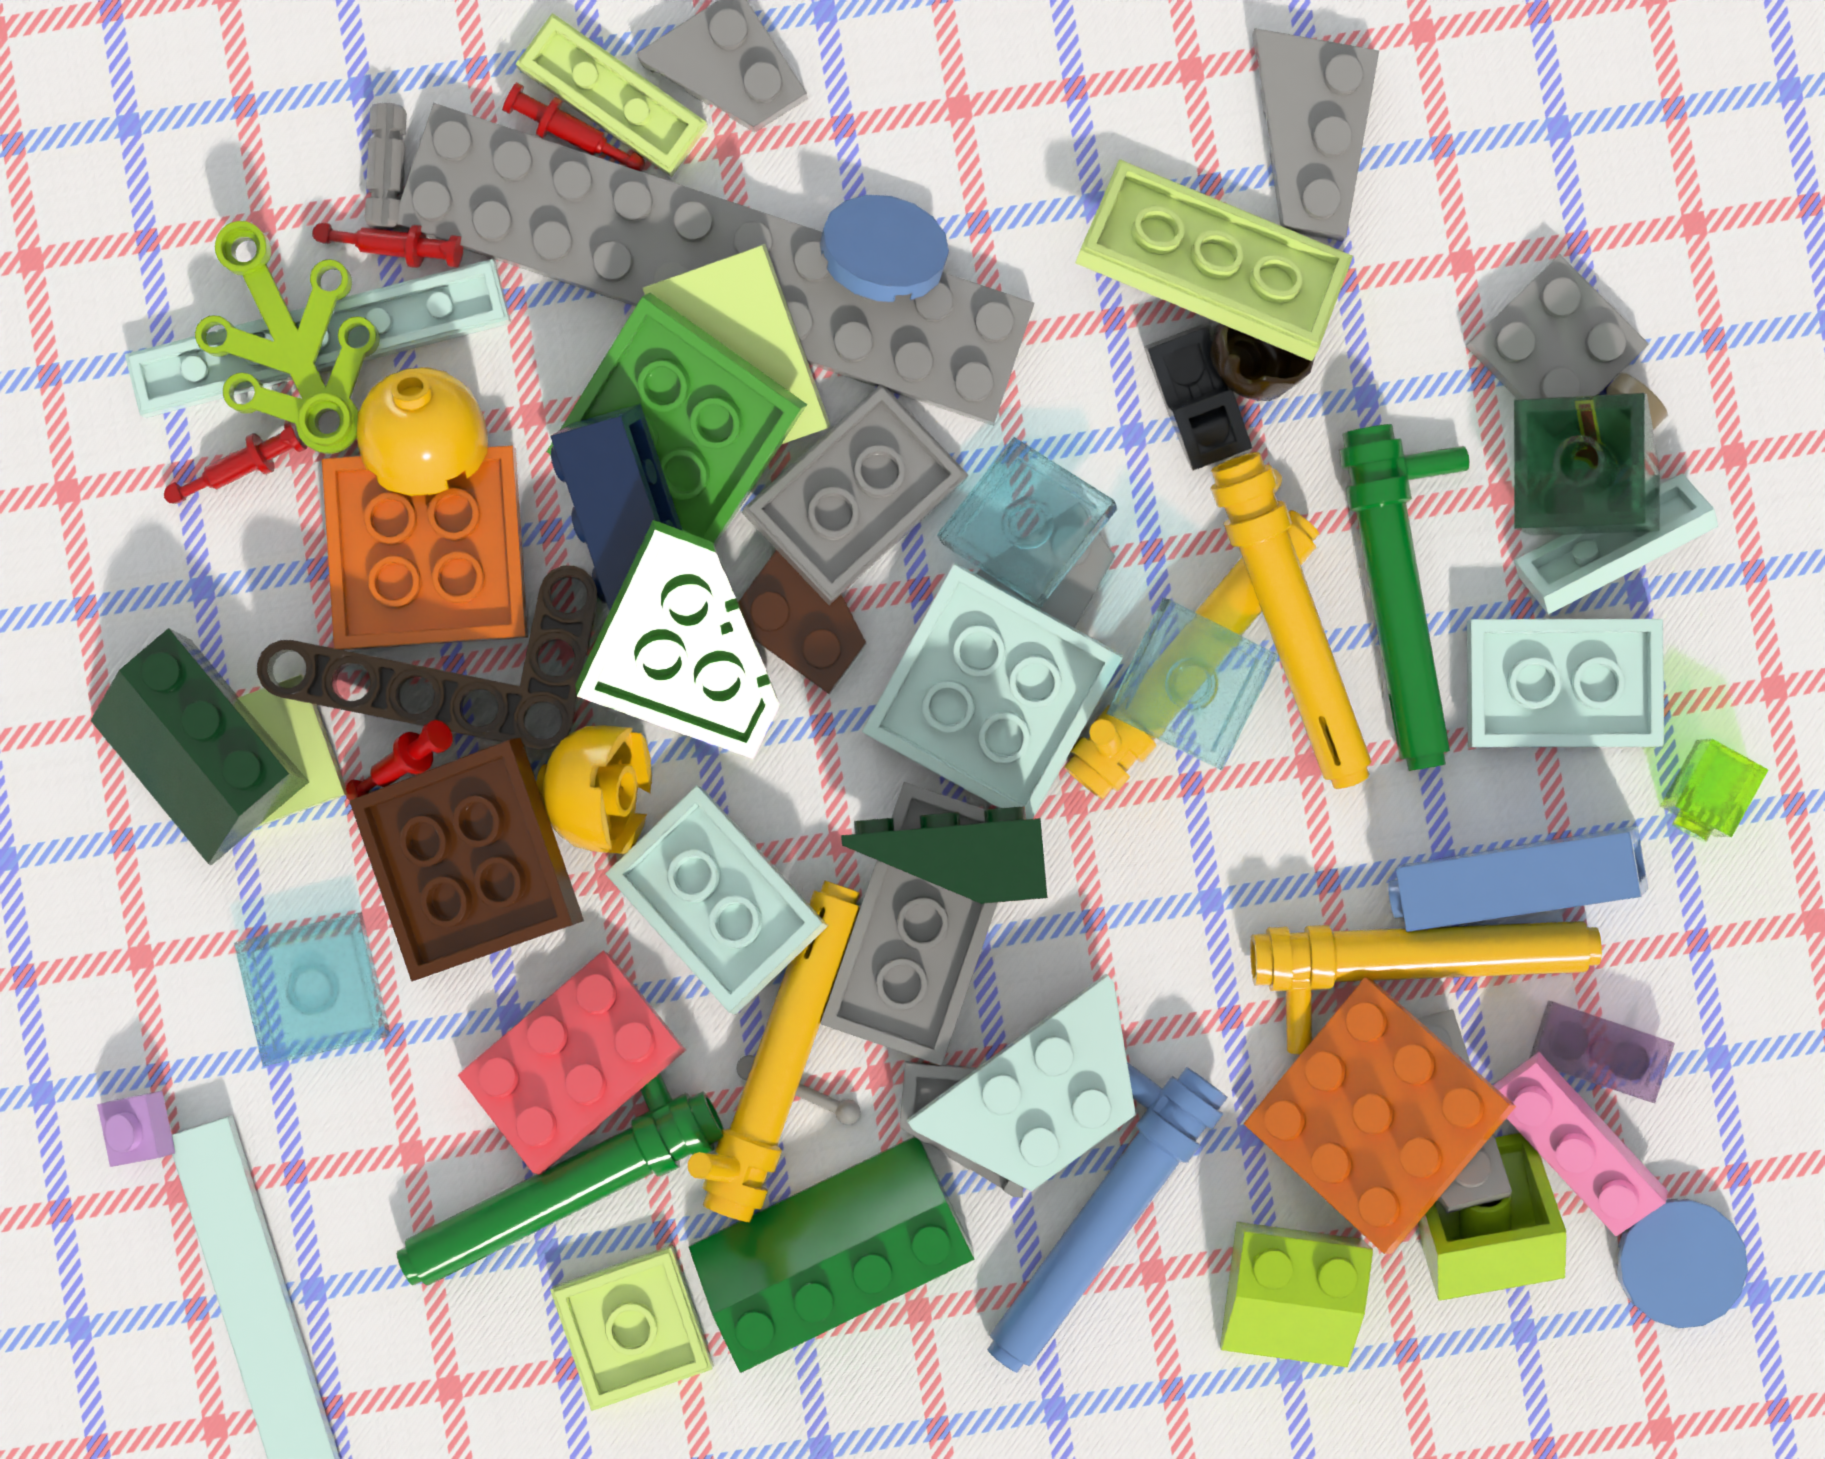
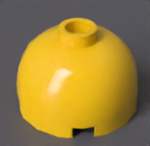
(421, 431)
(594, 787)

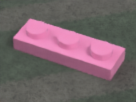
(1580, 1145)

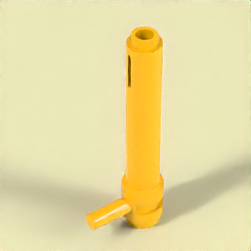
(1260, 530)
(1113, 745)
(1325, 956)
(751, 1144)

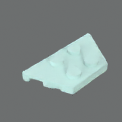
(1041, 1094)

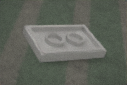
(855, 494)

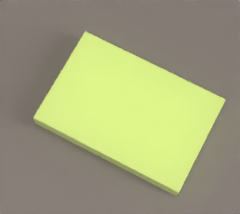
(747, 312)

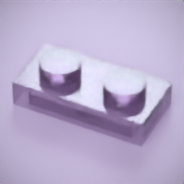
(1602, 1051)

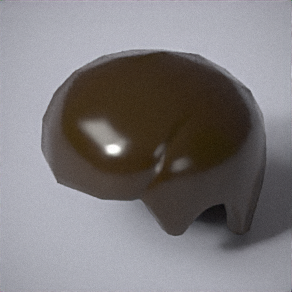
(1254, 366)

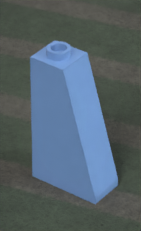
(1520, 879)

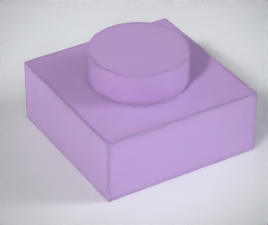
(136, 1128)

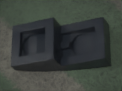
(1197, 398)

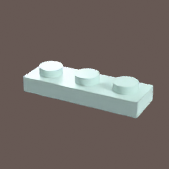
(1585, 562)

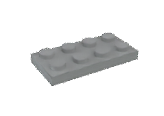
(910, 949)

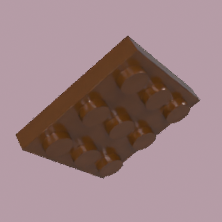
(466, 859)

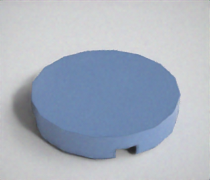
(884, 247)
(1682, 1264)

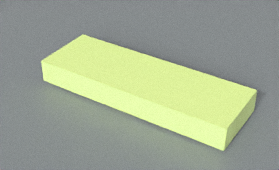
(611, 95)

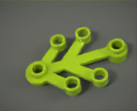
(293, 348)

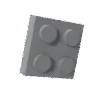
(1557, 338)

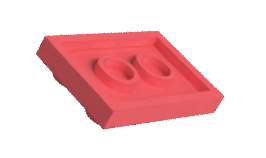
(571, 1063)

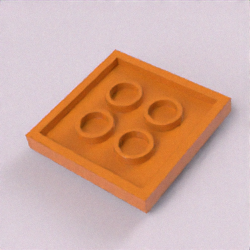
(425, 563)
(1379, 1115)

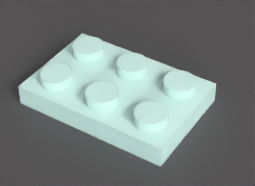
(1565, 683)
(716, 900)

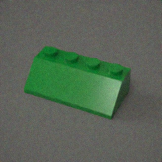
(830, 1253)

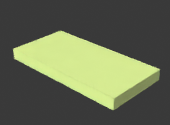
(1215, 260)

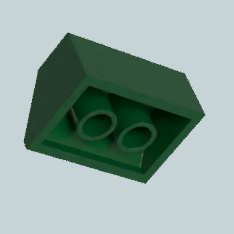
(195, 745)

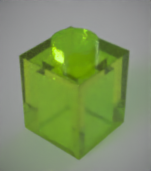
(1712, 790)

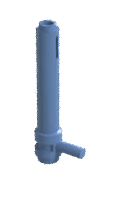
(1165, 1138)

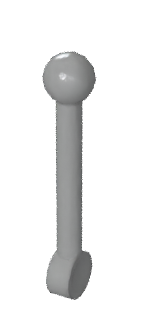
(846, 1110)

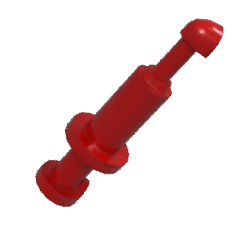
(567, 127)
(410, 245)
(255, 456)
(410, 754)

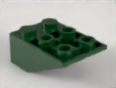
(978, 861)

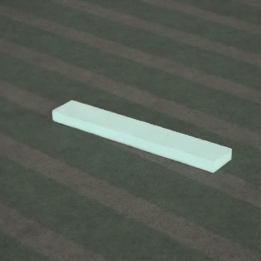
(403, 313)
(252, 1292)

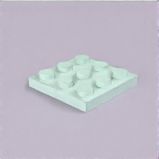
(992, 692)

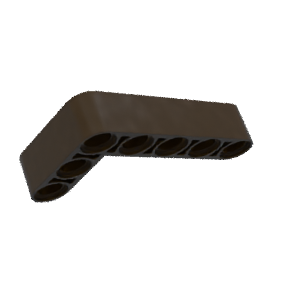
(450, 688)

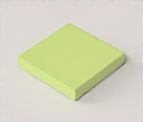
(303, 738)
(632, 1328)

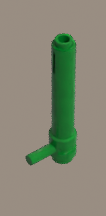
(1379, 498)
(651, 1145)

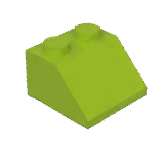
(1499, 1241)
(1295, 1294)

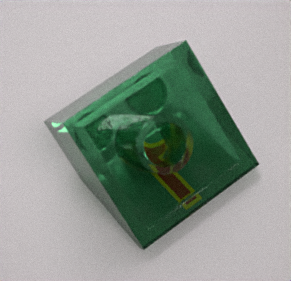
(1585, 465)

